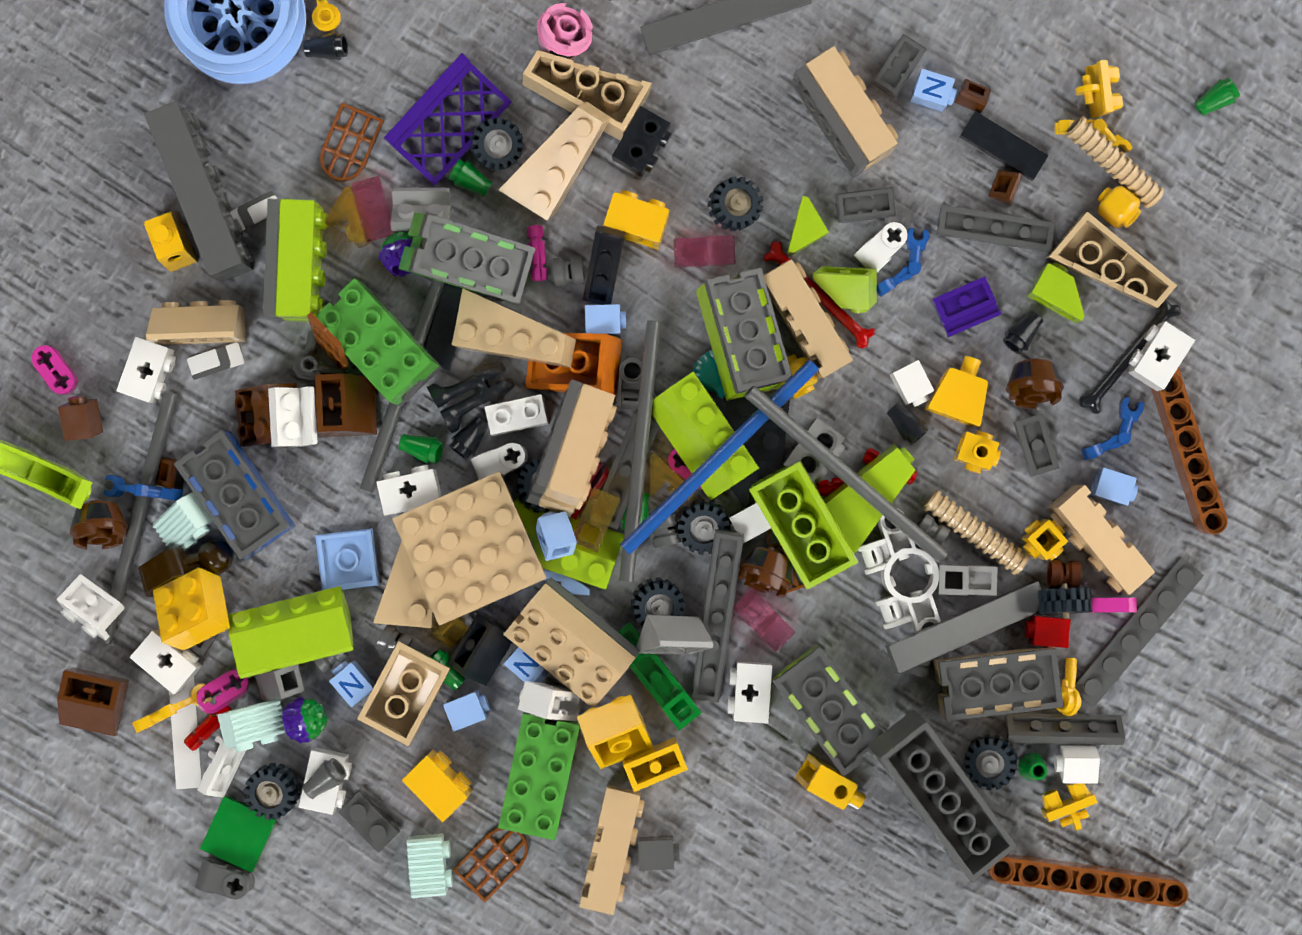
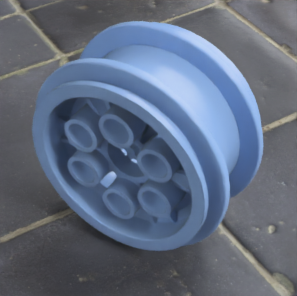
(266, 59)

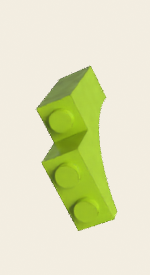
(44, 474)

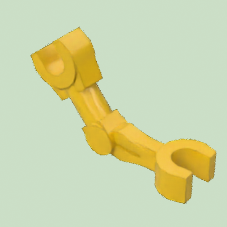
(1062, 126)
(168, 710)

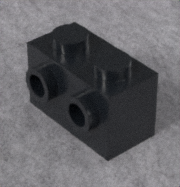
(642, 141)
(480, 653)

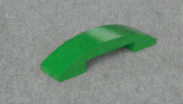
(661, 683)

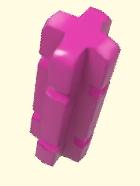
(535, 234)

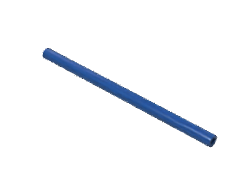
(718, 458)

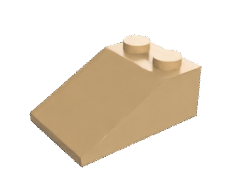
(403, 694)

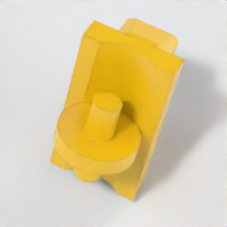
(1097, 89)
(1055, 808)

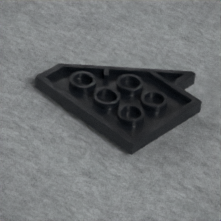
(764, 446)

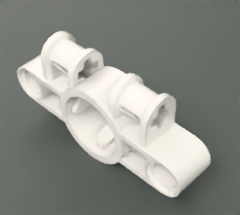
(920, 605)

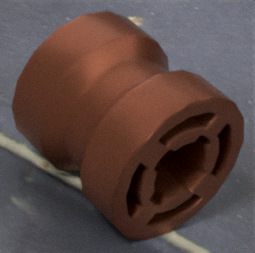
(1063, 573)

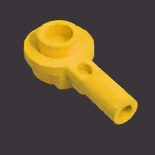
(326, 16)
(1070, 695)

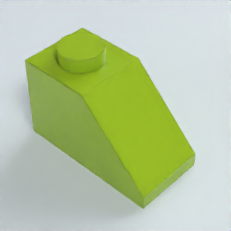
(849, 286)
(1058, 292)

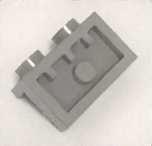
(418, 200)

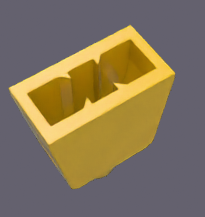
(170, 239)
(960, 394)
(829, 783)

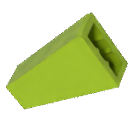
(854, 514)

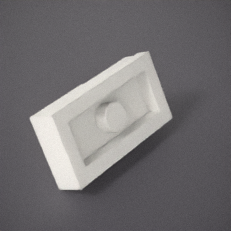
(221, 770)

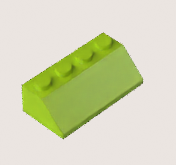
(698, 430)
(803, 524)
(585, 563)
(290, 632)

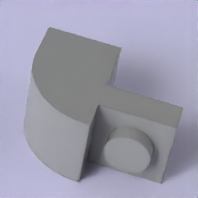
(967, 580)

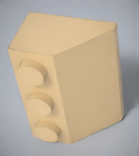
(197, 323)

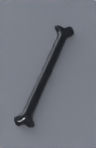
(1092, 400)

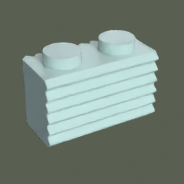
(183, 523)
(251, 724)
(428, 865)

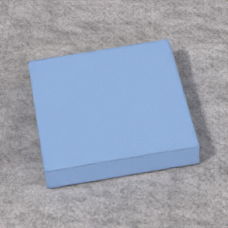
(348, 559)

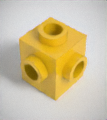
(967, 453)
(1054, 539)

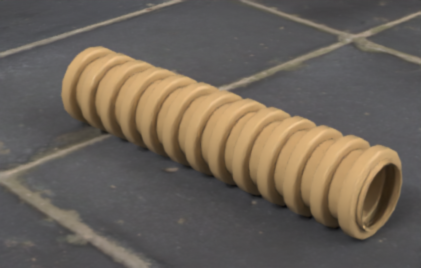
(1114, 162)
(976, 532)

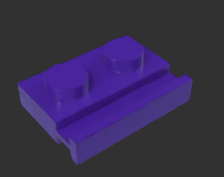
(966, 306)

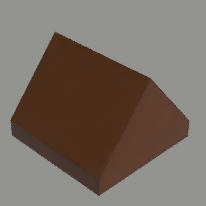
(973, 96)
(1005, 186)
(168, 475)

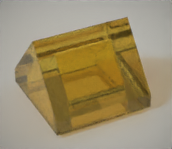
(450, 632)

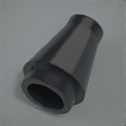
(328, 46)
(1021, 335)
(908, 425)
(468, 439)

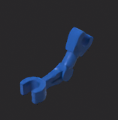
(913, 266)
(1123, 435)
(141, 490)

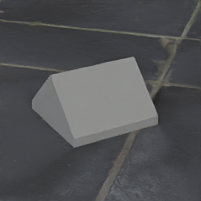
(673, 635)

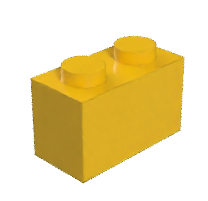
(655, 764)

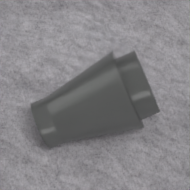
(325, 778)

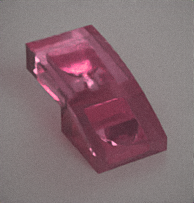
(372, 208)
(704, 251)
(764, 620)

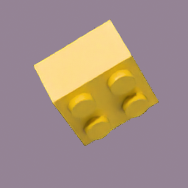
(640, 220)
(191, 609)
(614, 731)
(438, 784)

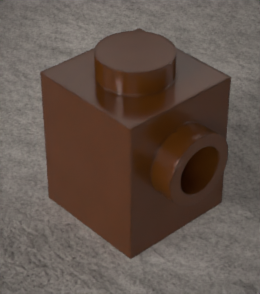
(80, 418)

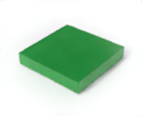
(238, 834)

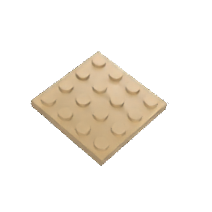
(469, 548)

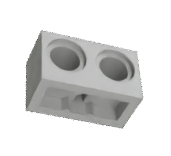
(816, 428)

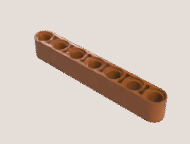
(1194, 450)
(1099, 884)

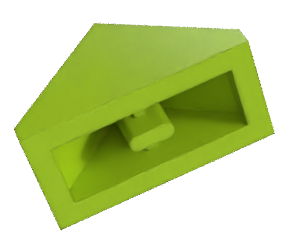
(807, 228)

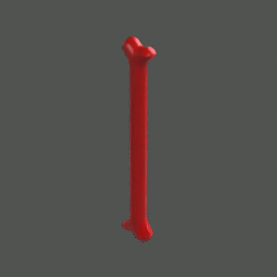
(861, 334)

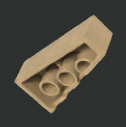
(575, 84)
(554, 166)
(1107, 259)
(805, 318)
(502, 332)
(1100, 540)
(404, 597)
(610, 849)

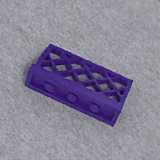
(426, 105)

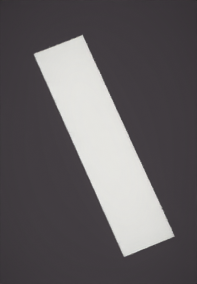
(185, 760)

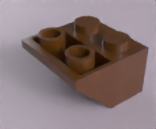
(345, 405)
(254, 414)
(91, 701)

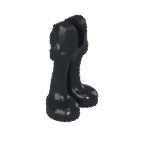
(486, 393)

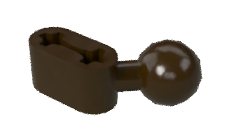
(171, 564)

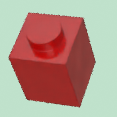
(1048, 631)

